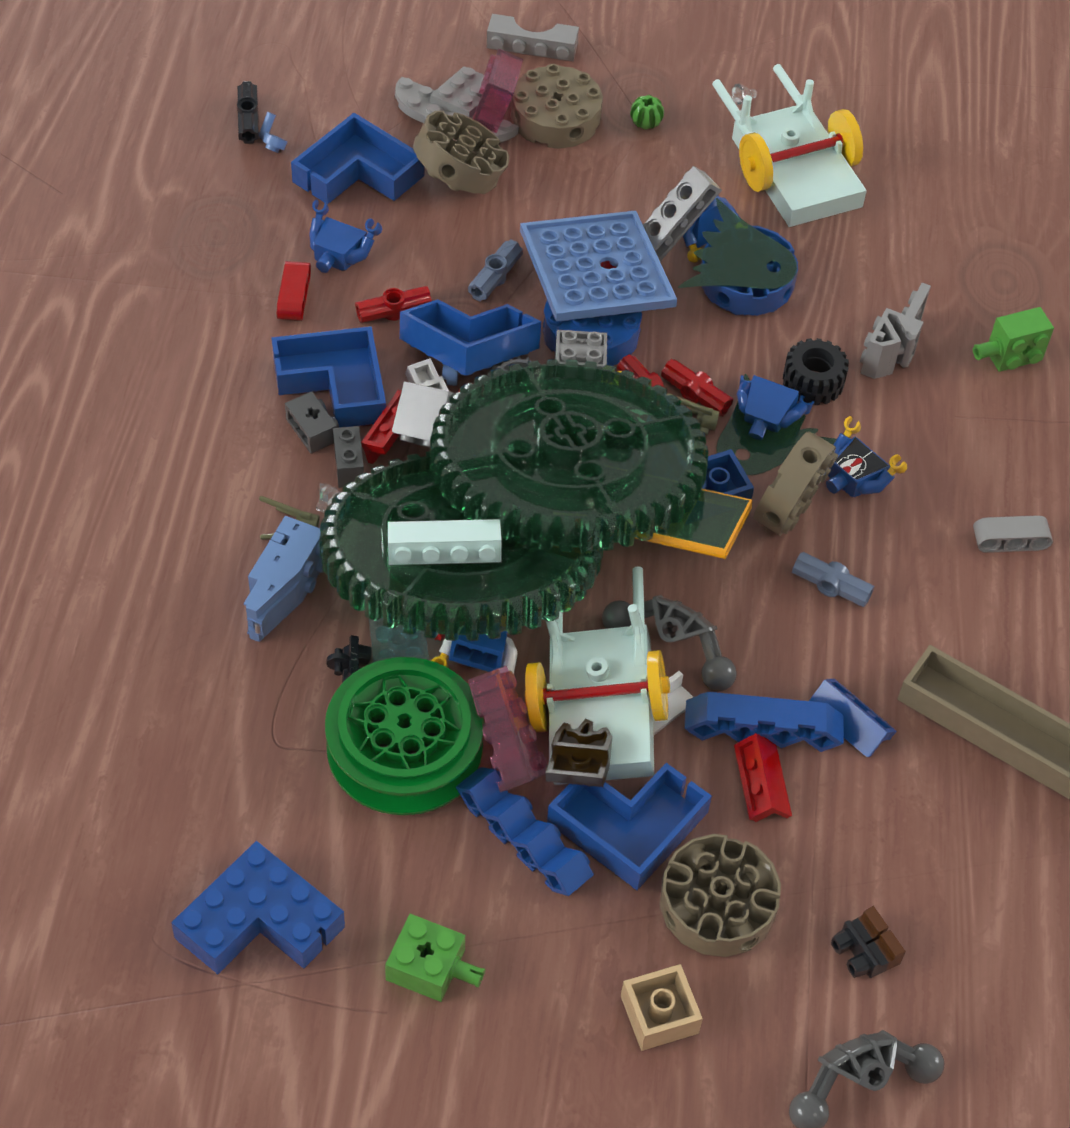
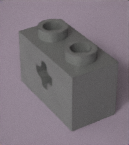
(311, 421)
(347, 454)

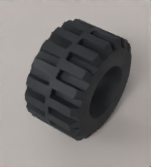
(819, 357)

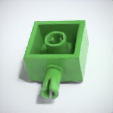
(1017, 339)
(442, 959)

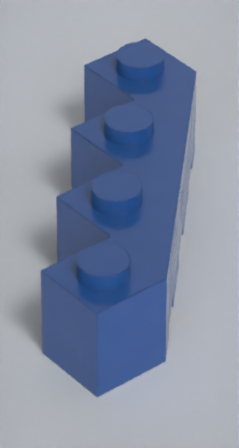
(775, 718)
(535, 840)

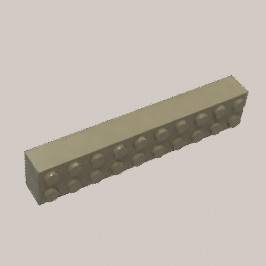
(990, 717)

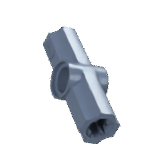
(495, 270)
(833, 579)

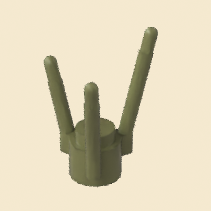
(706, 416)
(306, 517)

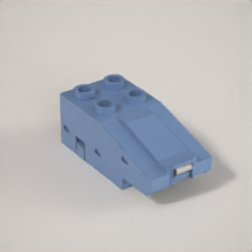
(282, 576)

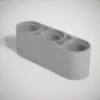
(1012, 534)

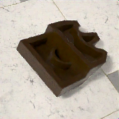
(580, 755)

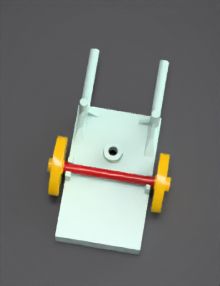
(795, 156)
(608, 680)

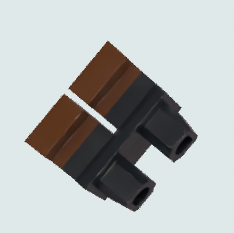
(870, 943)

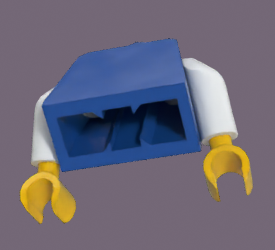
(481, 654)

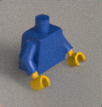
(694, 238)

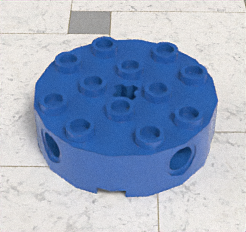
(753, 300)
(621, 330)

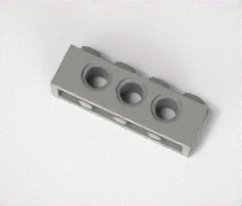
(687, 210)

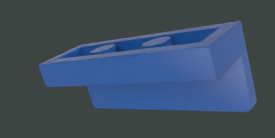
(861, 724)

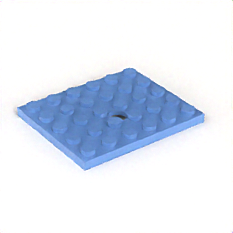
(569, 267)

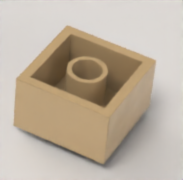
(661, 1007)

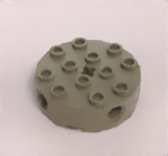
(557, 106)
(460, 152)
(795, 484)
(720, 895)

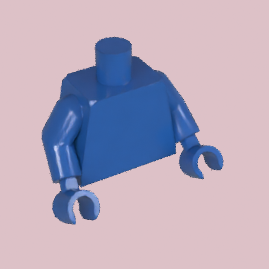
(339, 243)
(769, 405)

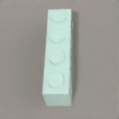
(444, 542)

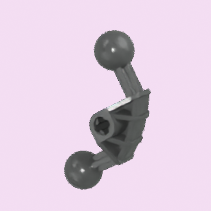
(717, 672)
(869, 1063)

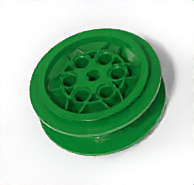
(388, 776)

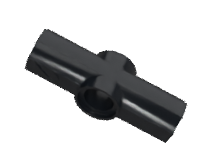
(247, 112)

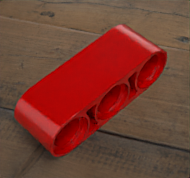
(293, 290)

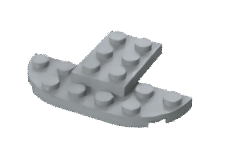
(456, 95)

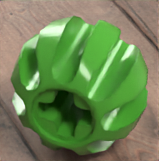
(647, 112)

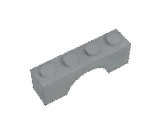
(554, 43)

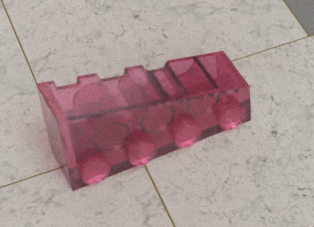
(497, 89)
(507, 728)

